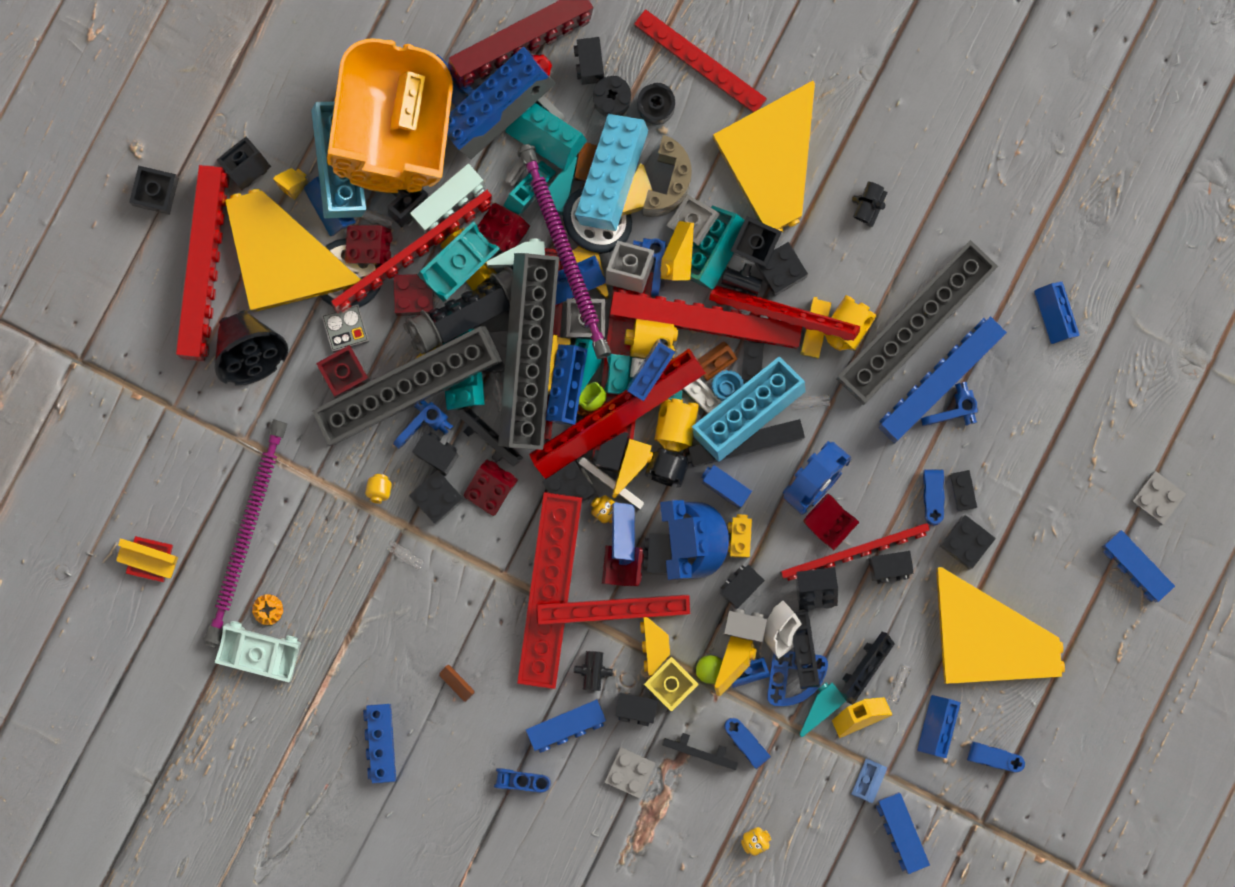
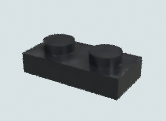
(752, 360)
(963, 490)

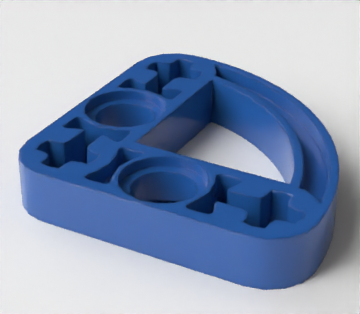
(783, 668)

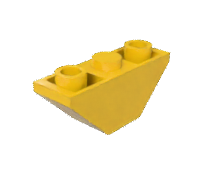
(637, 192)
(655, 645)
(861, 715)

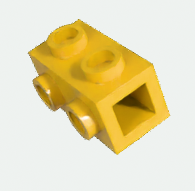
(740, 536)

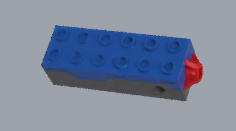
(499, 101)

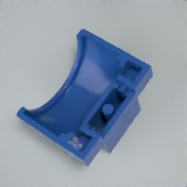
(699, 536)

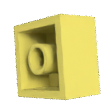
(671, 684)

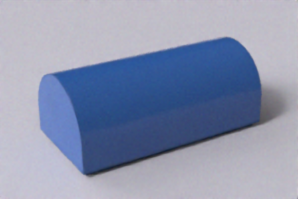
(756, 671)

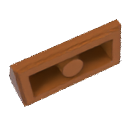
(585, 161)
(717, 360)
(457, 683)

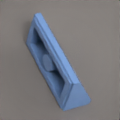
(869, 780)

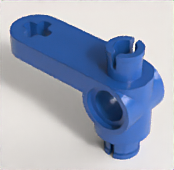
(647, 243)
(963, 394)
(439, 423)

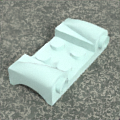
(258, 652)

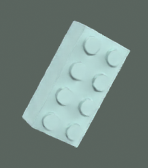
(448, 198)

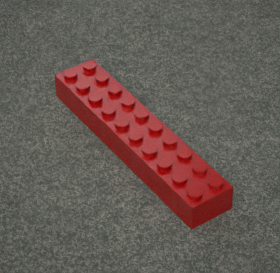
(201, 263)

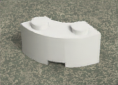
(780, 629)

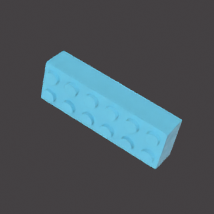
(612, 172)
(338, 195)
(749, 409)

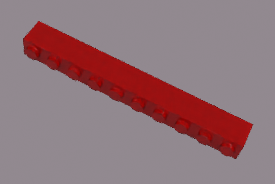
(705, 320)
(614, 416)

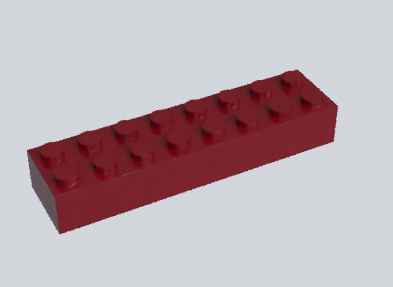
(530, 32)

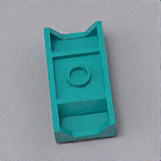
(457, 262)
(620, 377)
(467, 392)

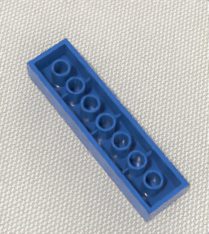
(946, 375)

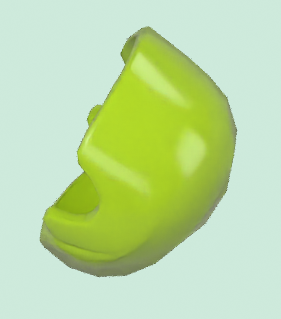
(592, 397)
(708, 668)

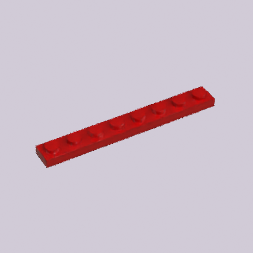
(700, 61)
(785, 313)
(863, 550)
(613, 609)

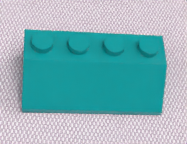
(549, 134)
(714, 251)

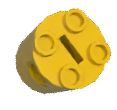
(855, 314)
(646, 334)
(675, 424)

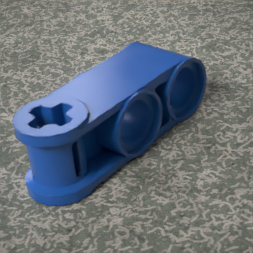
(933, 494)
(747, 743)
(994, 757)
(511, 780)

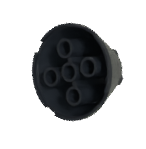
(247, 349)

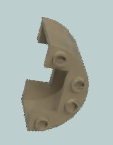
(661, 204)

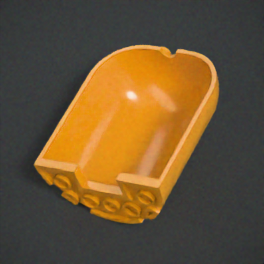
(360, 132)

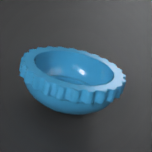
(726, 384)

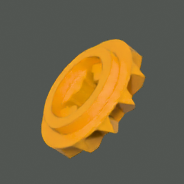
(275, 614)

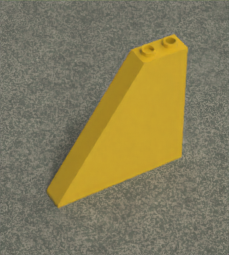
(771, 156)
(279, 256)
(989, 639)

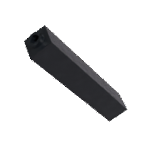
(762, 439)

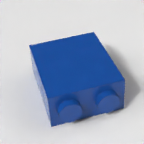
(725, 486)

